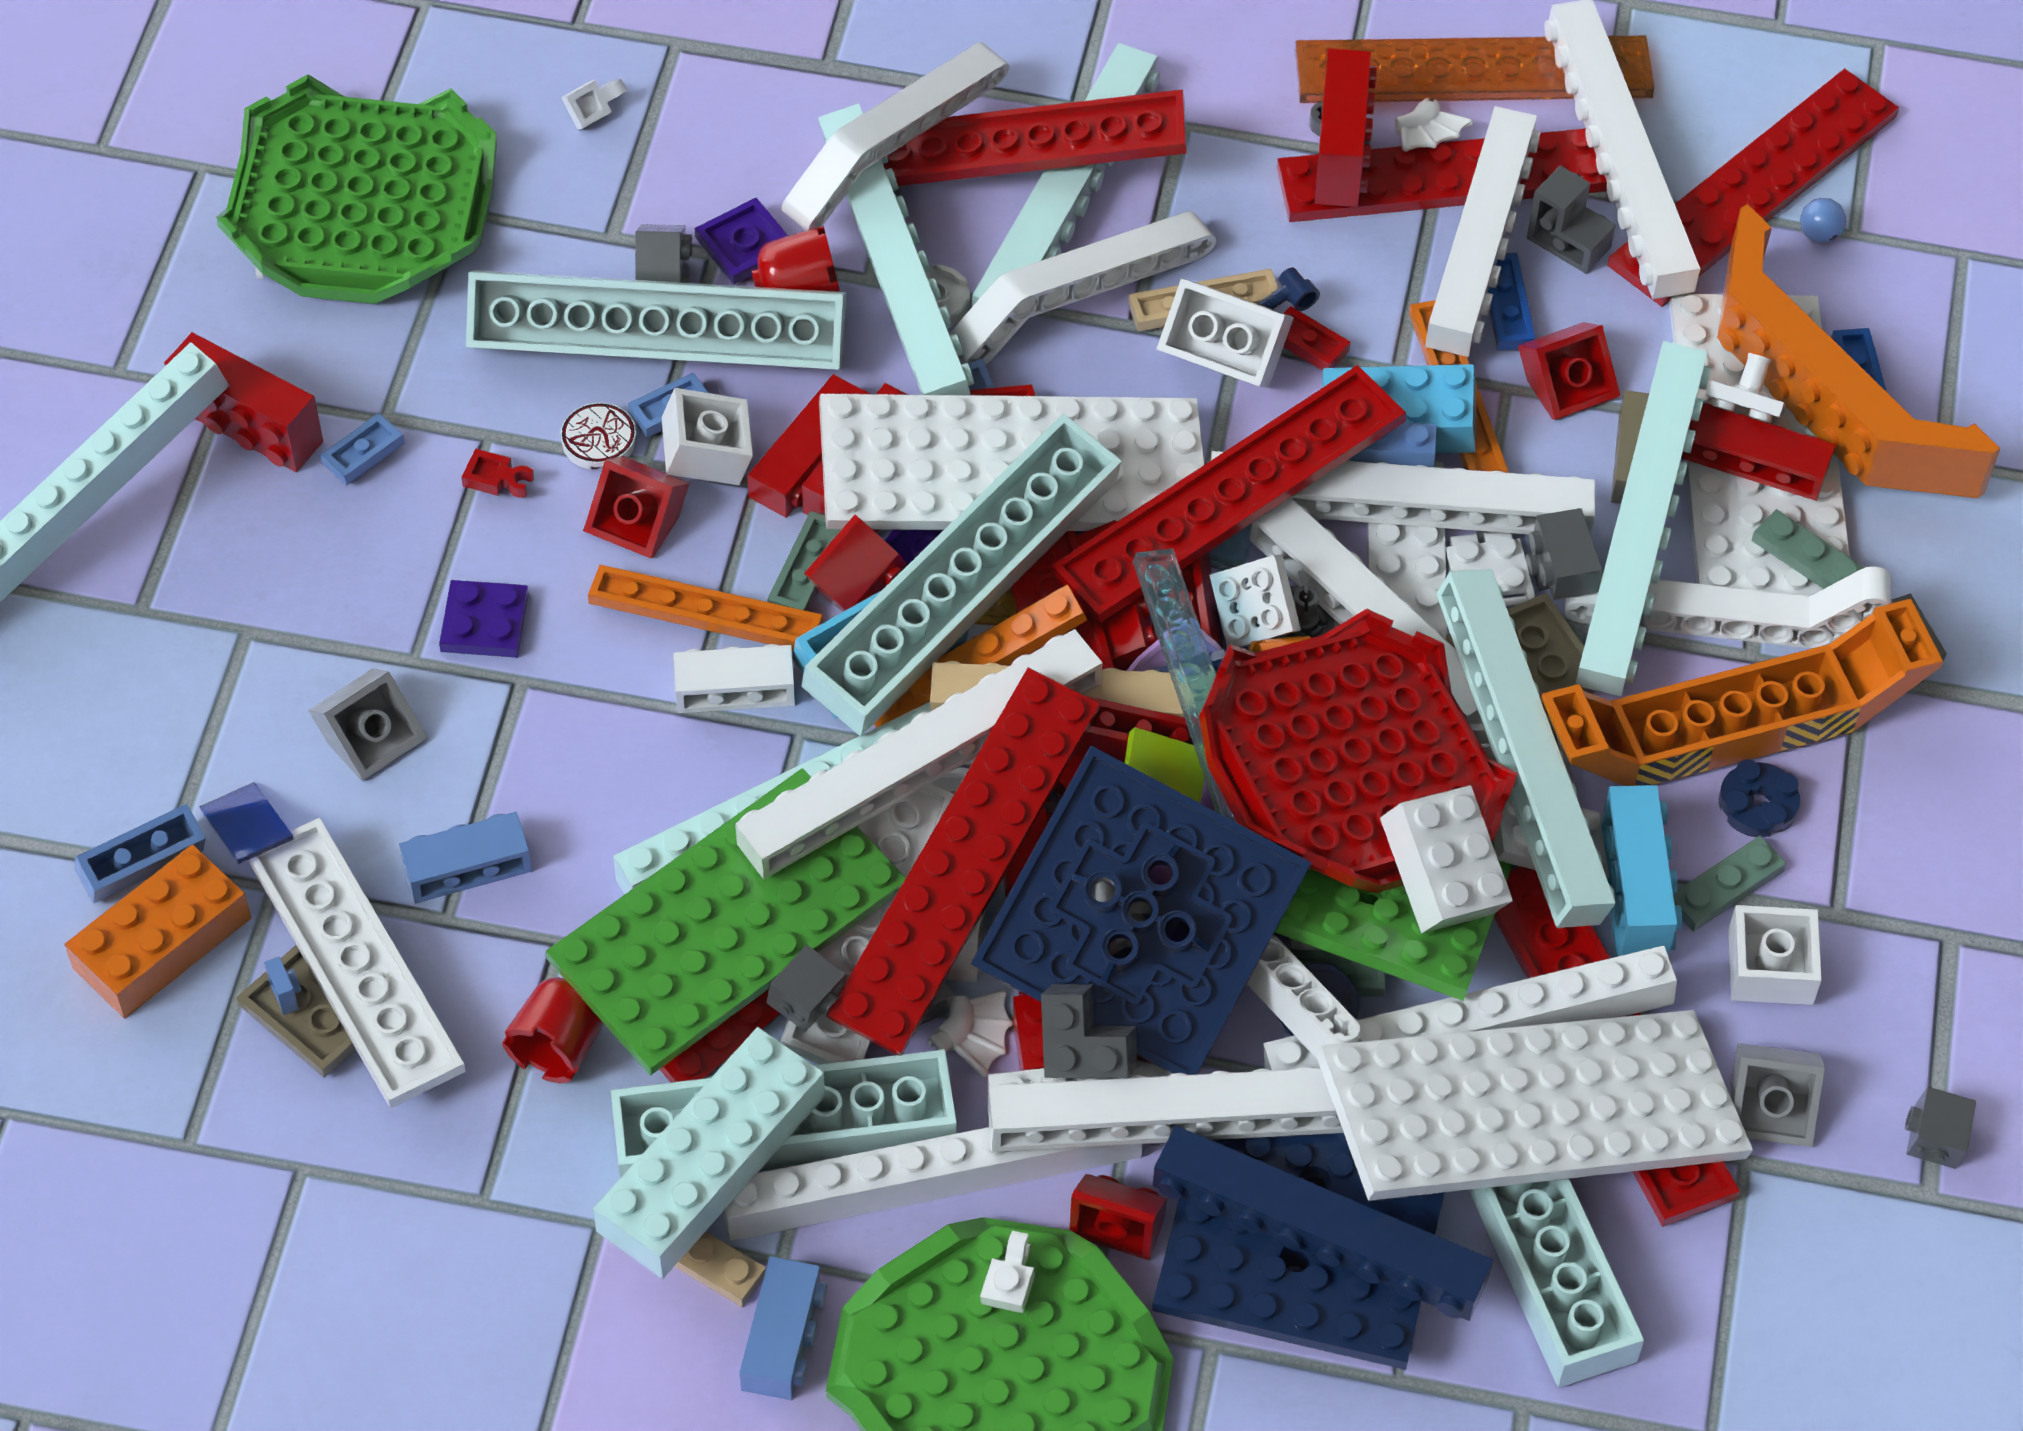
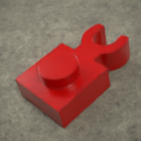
(492, 472)

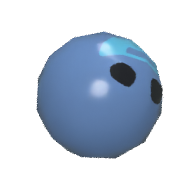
(1823, 220)

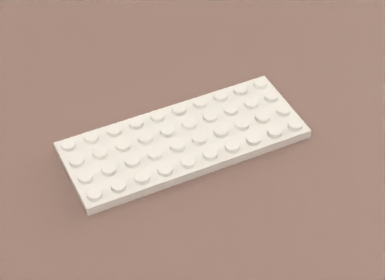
(930, 456)
(1731, 508)
(1531, 1104)

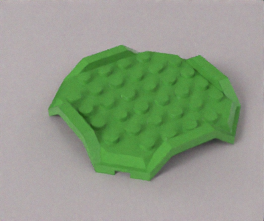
(358, 190)
(933, 1358)

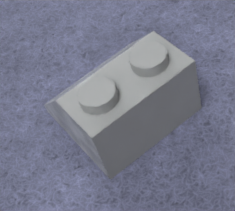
(368, 723)
(1777, 1093)

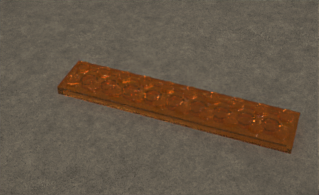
(1466, 68)

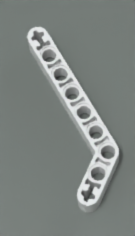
(889, 128)
(1076, 277)
(1756, 613)
(1287, 990)

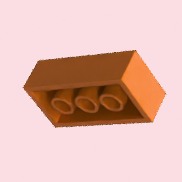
(158, 931)

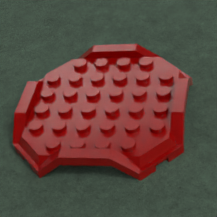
(1337, 735)

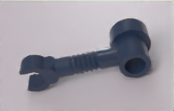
(1294, 289)

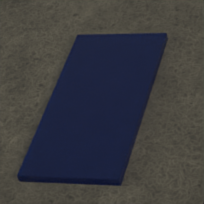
(246, 823)

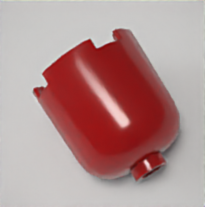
(797, 263)
(552, 1031)

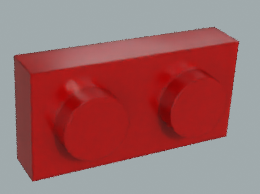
(1314, 341)

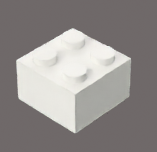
(706, 436)
(1774, 955)

